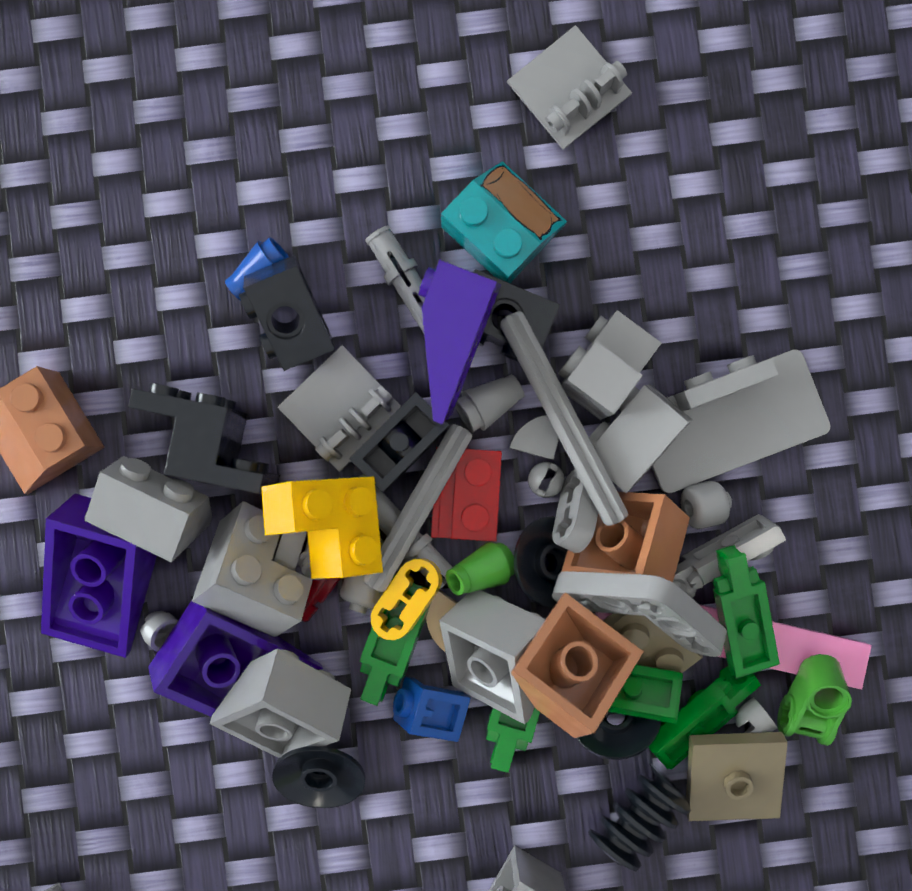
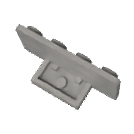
(741, 418)

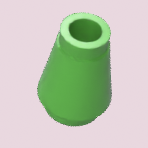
(483, 569)

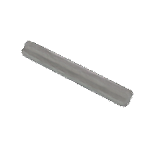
(419, 505)

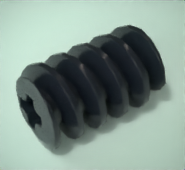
(641, 820)

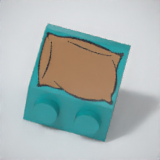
(501, 222)

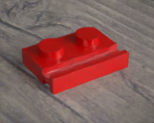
(470, 498)

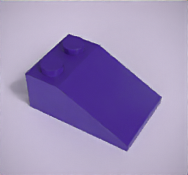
(453, 325)
(91, 581)
(208, 656)

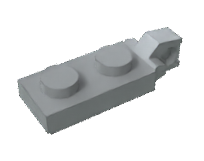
(753, 537)

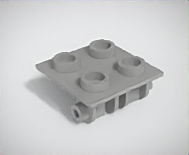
(570, 87)
(339, 407)

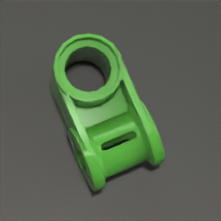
(815, 700)

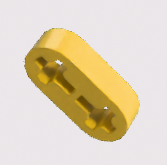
(398, 591)

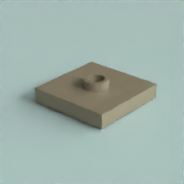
(735, 776)

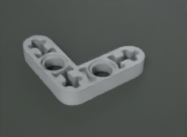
(647, 596)

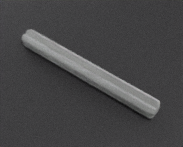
(563, 418)

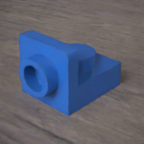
(430, 710)

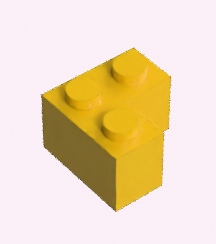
(338, 522)

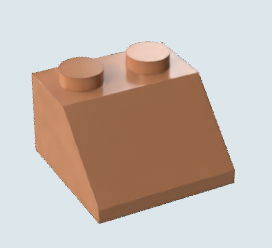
(42, 428)
(642, 543)
(575, 667)

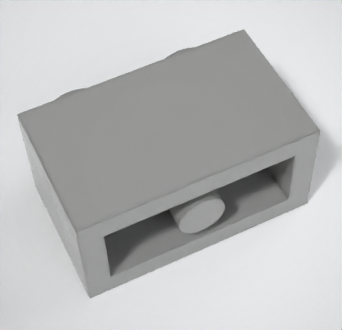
(638, 435)

